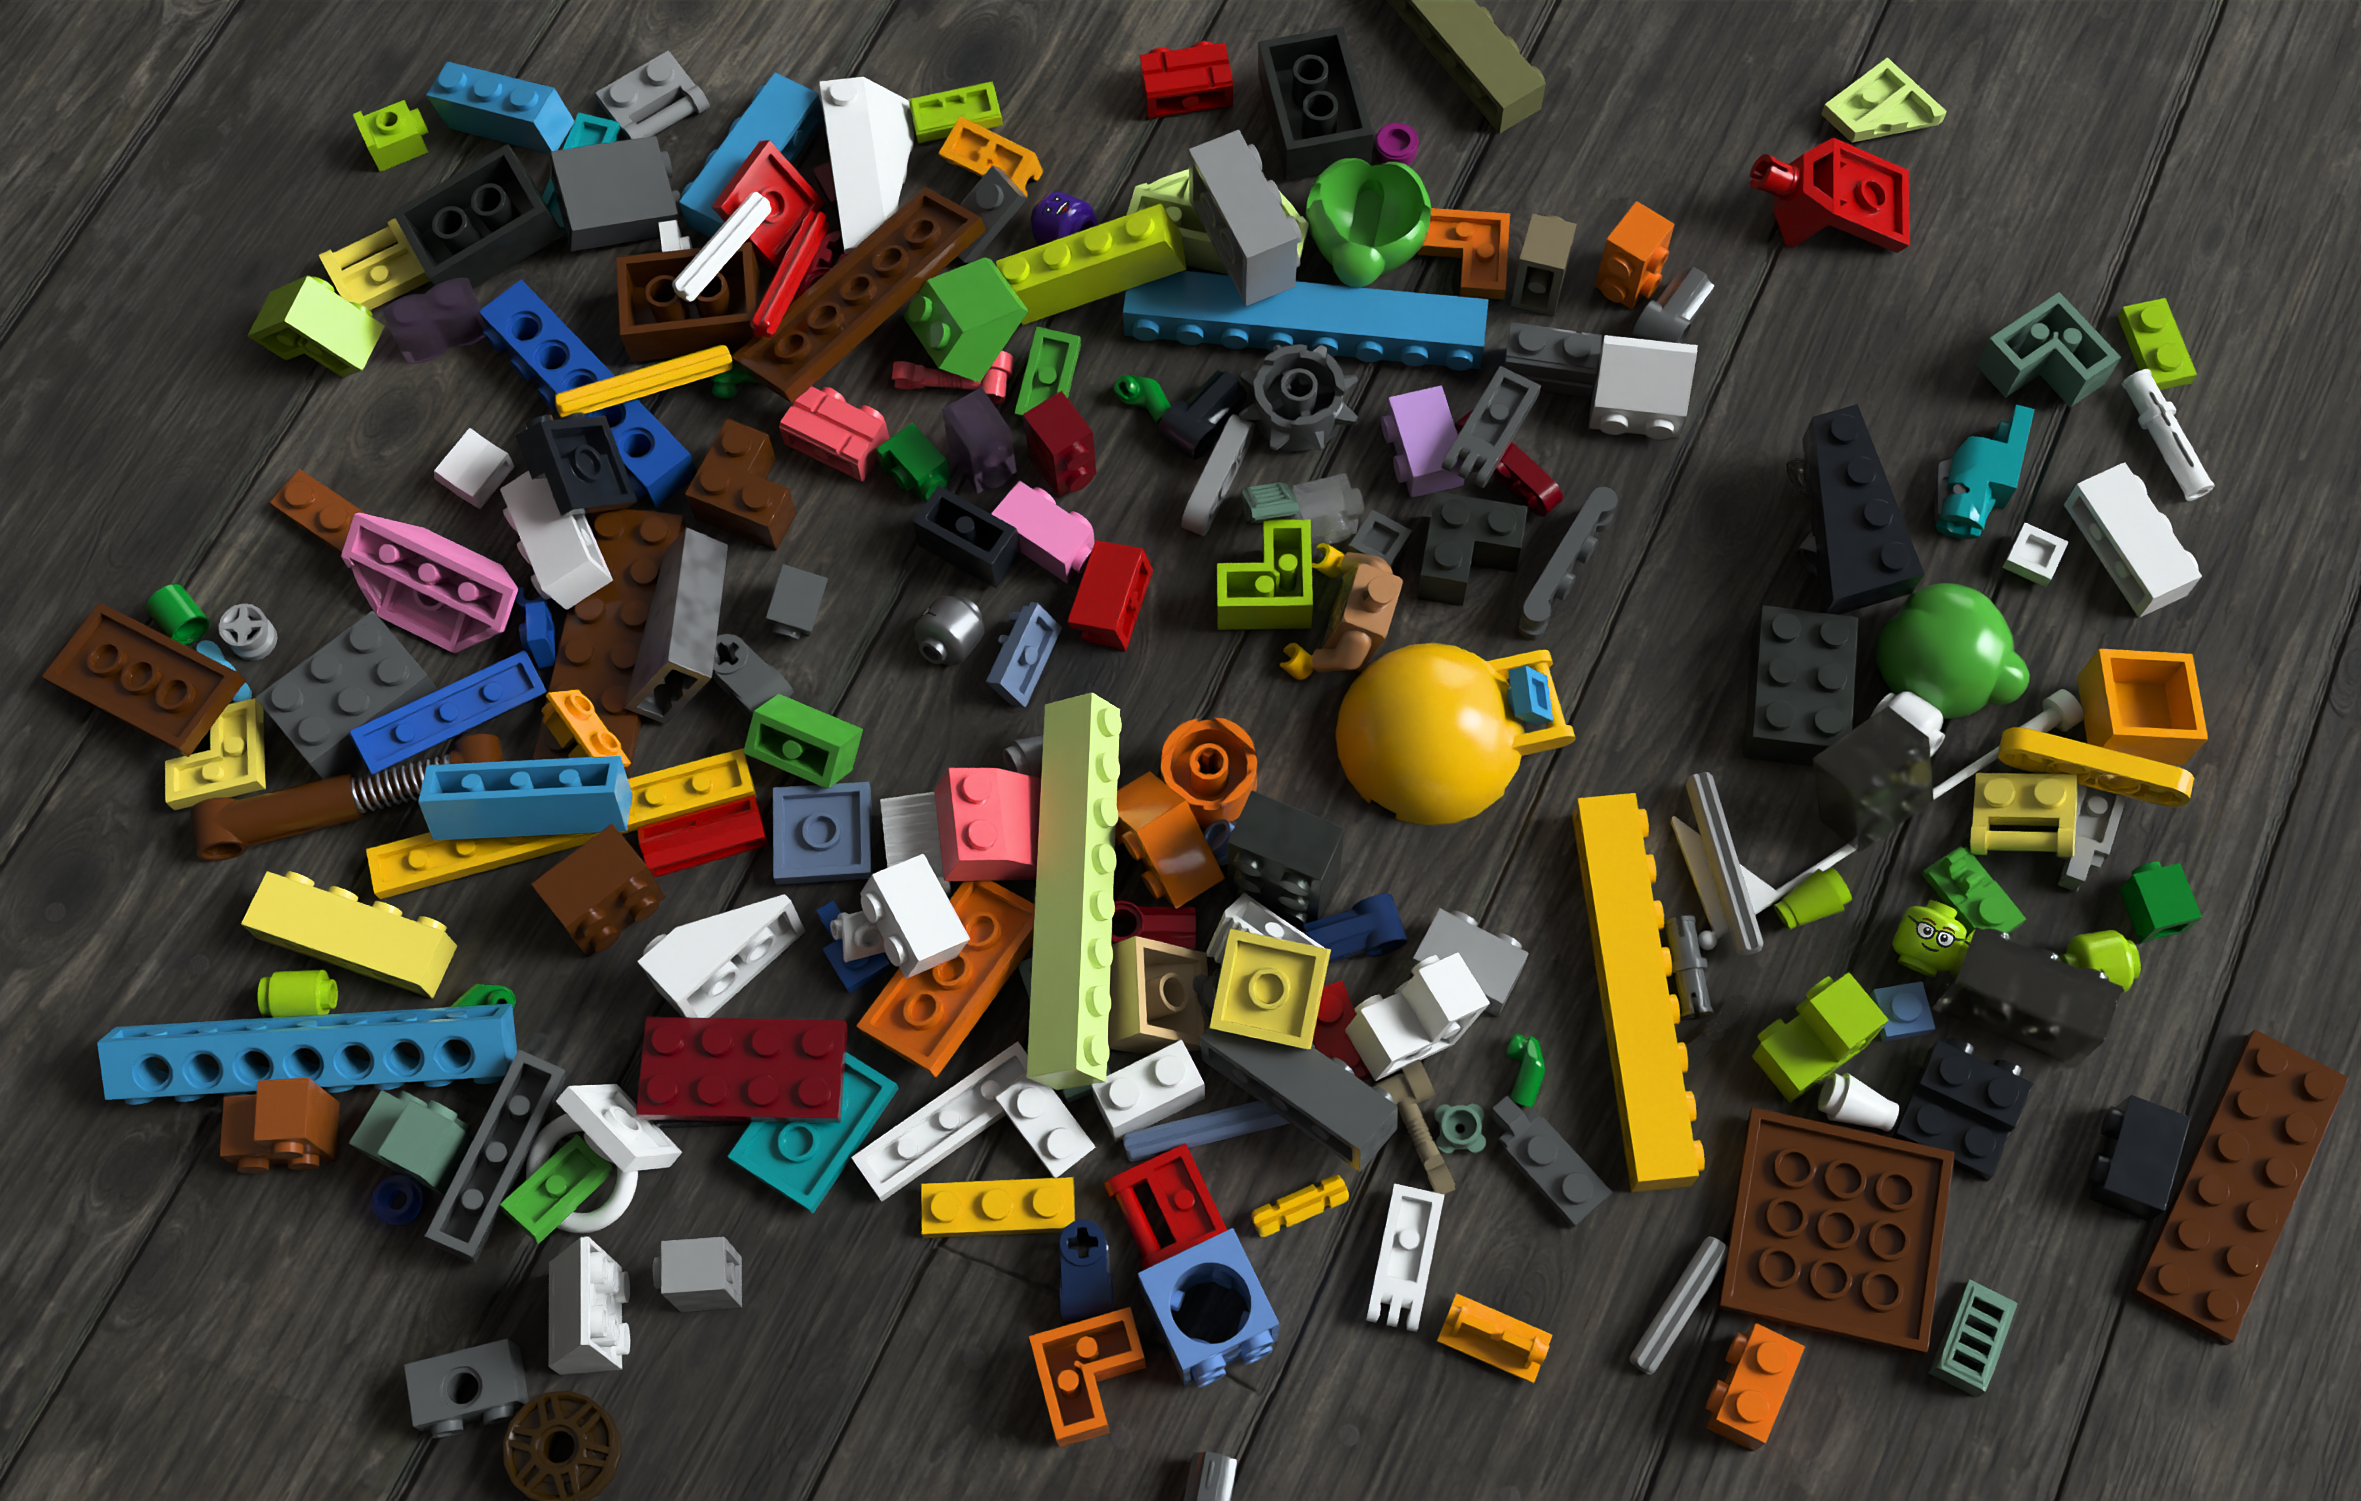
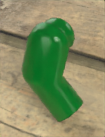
(1142, 393)
(1531, 1068)

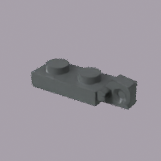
(1549, 1162)

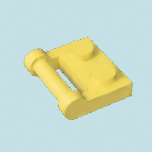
(379, 276)
(2024, 802)

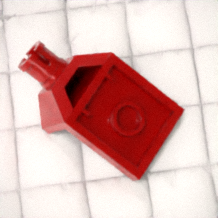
(1837, 189)

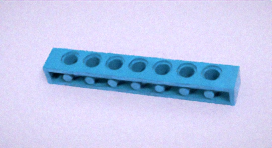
(131, 1074)

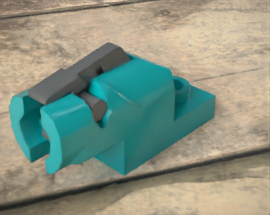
(1981, 476)

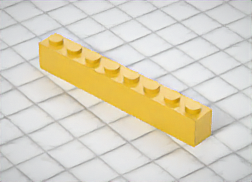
(1635, 994)

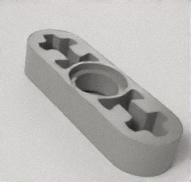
(1218, 475)

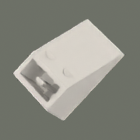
(587, 1310)

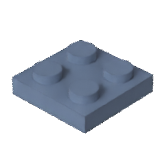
(822, 833)

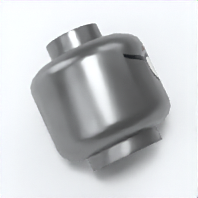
(949, 630)

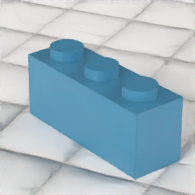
(500, 108)

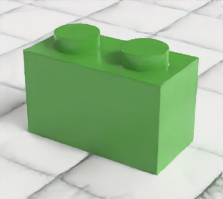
(803, 741)

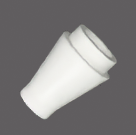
(1853, 1102)

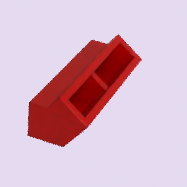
(702, 836)

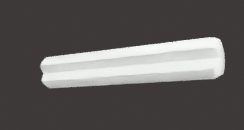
(721, 247)

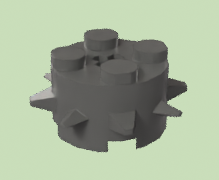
(1298, 398)

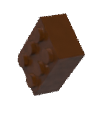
(664, 326)

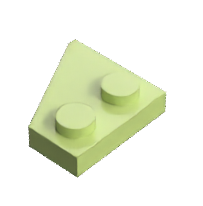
(1882, 105)

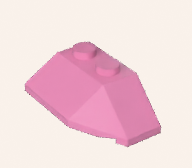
(428, 582)

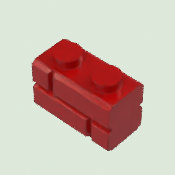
(1186, 79)

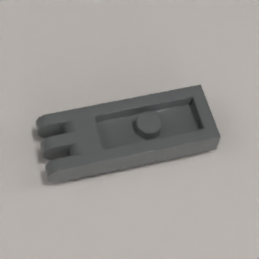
(1492, 425)

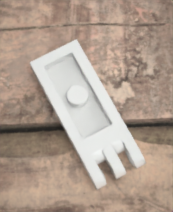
(1406, 1254)

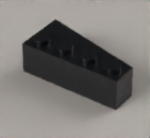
(1855, 518)

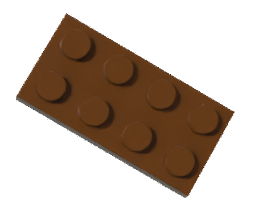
(144, 679)

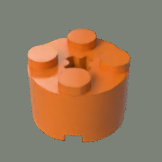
(1206, 748)

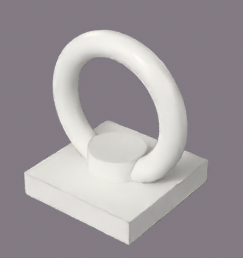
(615, 1135)

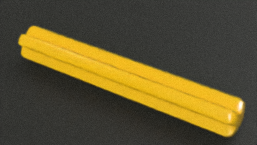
(644, 381)

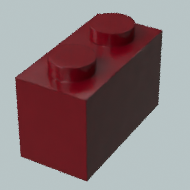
(1060, 444)

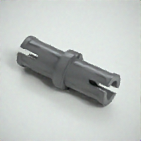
(1688, 967)

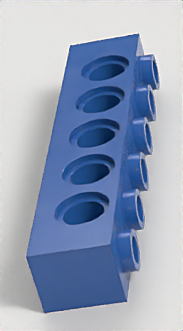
(523, 314)

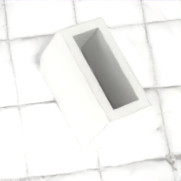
(474, 468)

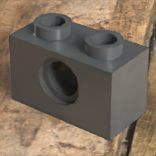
(436, 1382)

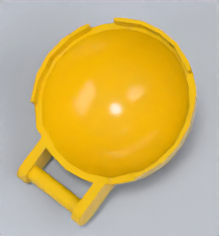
(1436, 732)

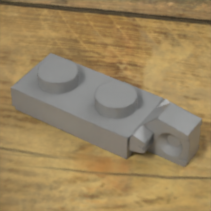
(2095, 831)

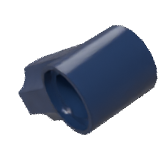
(1368, 928)

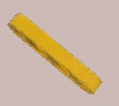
(2096, 767)

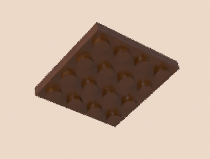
(1837, 1231)

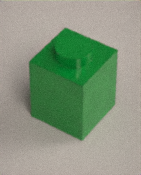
(2159, 901)

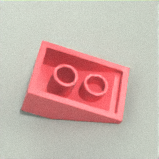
(988, 824)

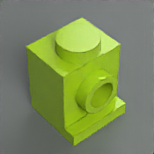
(393, 134)

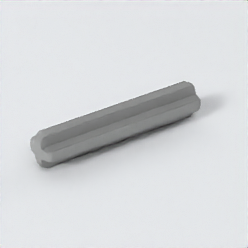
(1679, 1305)

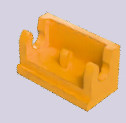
(980, 149)

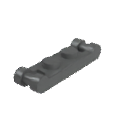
(1557, 577)

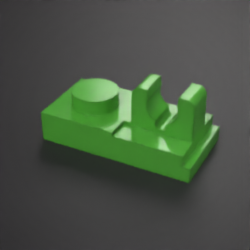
(1048, 368)
(1972, 893)
(556, 1189)

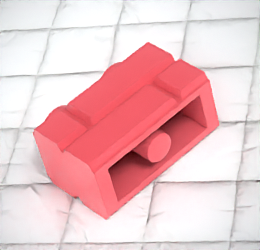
(835, 431)

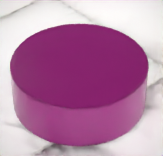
(1396, 144)

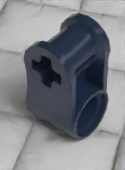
(1087, 1281)

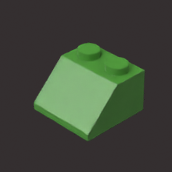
(966, 317)

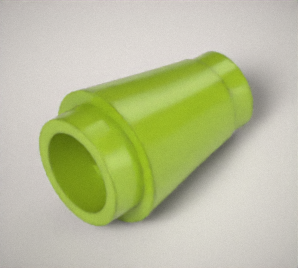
(1814, 899)

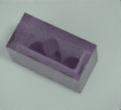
(979, 441)

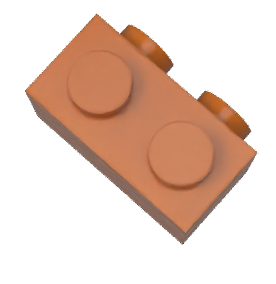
(1634, 256)
(1754, 1387)

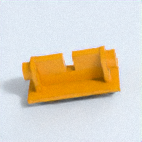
(573, 718)
(1495, 1338)

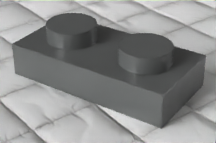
(996, 202)

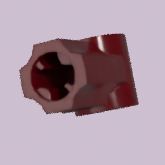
(1158, 923)

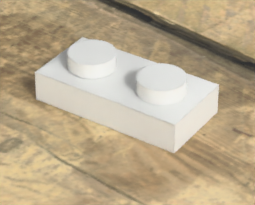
(1044, 1124)

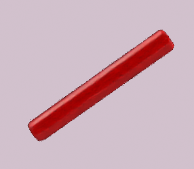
(789, 275)

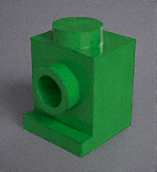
(914, 462)

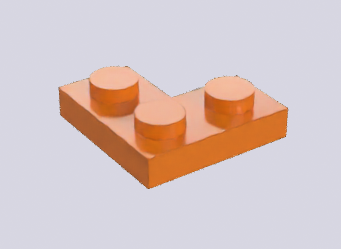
(1480, 242)

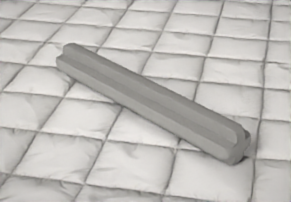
(1724, 864)

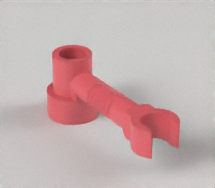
(994, 383)

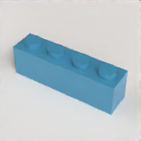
(778, 113)
(525, 797)

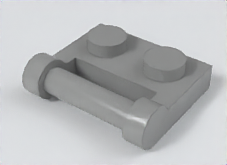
(648, 91)

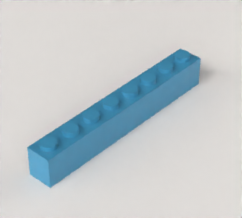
(1342, 318)

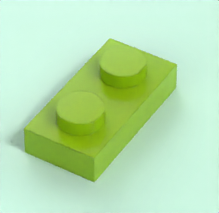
(2157, 343)

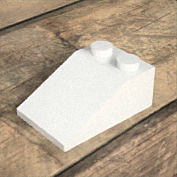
(715, 957)

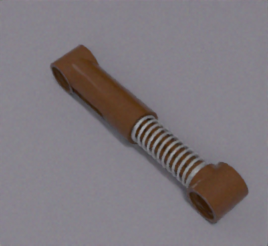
(229, 826)

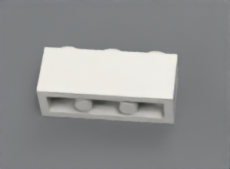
(2132, 539)
(556, 546)

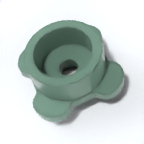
(1470, 1118)

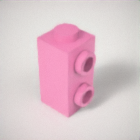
(1047, 532)

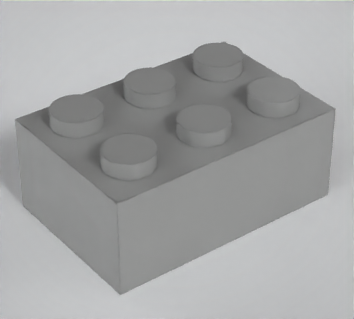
(1244, 217)

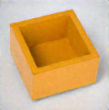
(2143, 704)

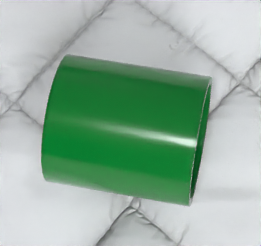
(177, 614)

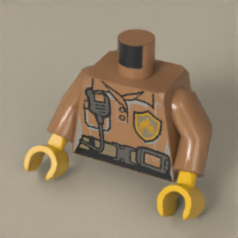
(1357, 617)

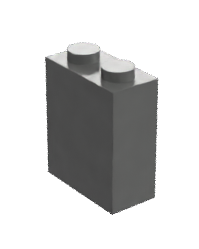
(613, 192)

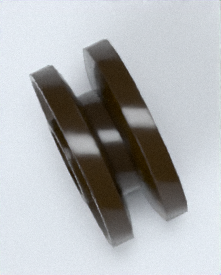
(538, 1427)

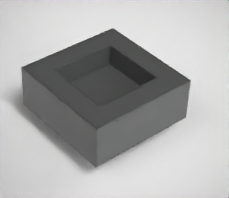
(1381, 538)

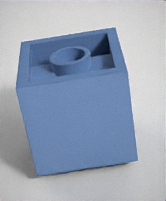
(1221, 1262)

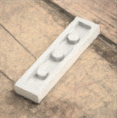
(940, 1125)

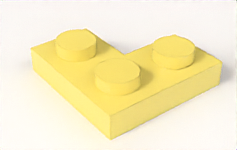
(230, 767)

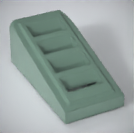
(1268, 502)
(1956, 1374)

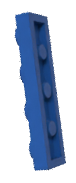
(447, 713)

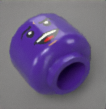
(1060, 216)

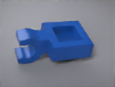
(539, 630)
(854, 972)

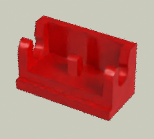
(1111, 594)

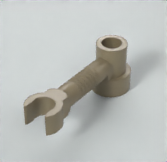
(1408, 1090)

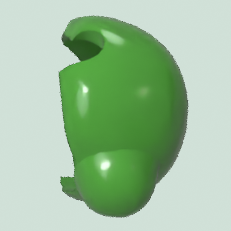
(1367, 218)
(1951, 651)

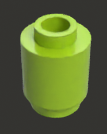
(297, 994)

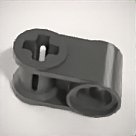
(749, 680)

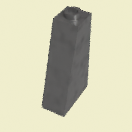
(680, 628)

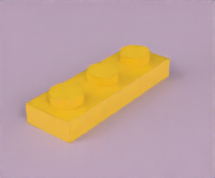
(997, 1207)

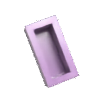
(1422, 436)

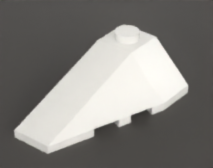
(868, 152)

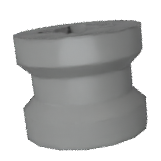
(239, 623)

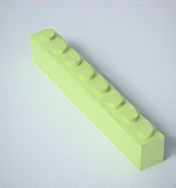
(1074, 894)

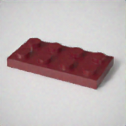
(742, 1070)

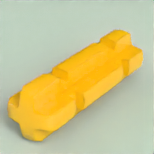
(1300, 1205)

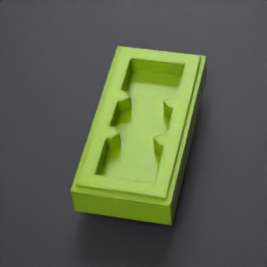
(938, 112)

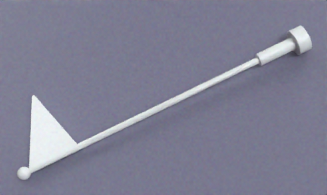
(2060, 711)

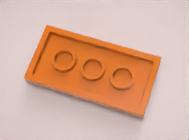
(936, 1009)

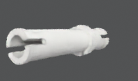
(2160, 421)

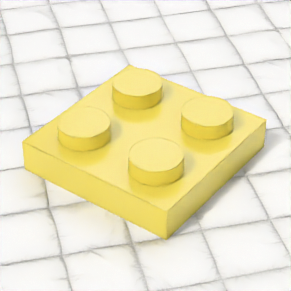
(1270, 989)

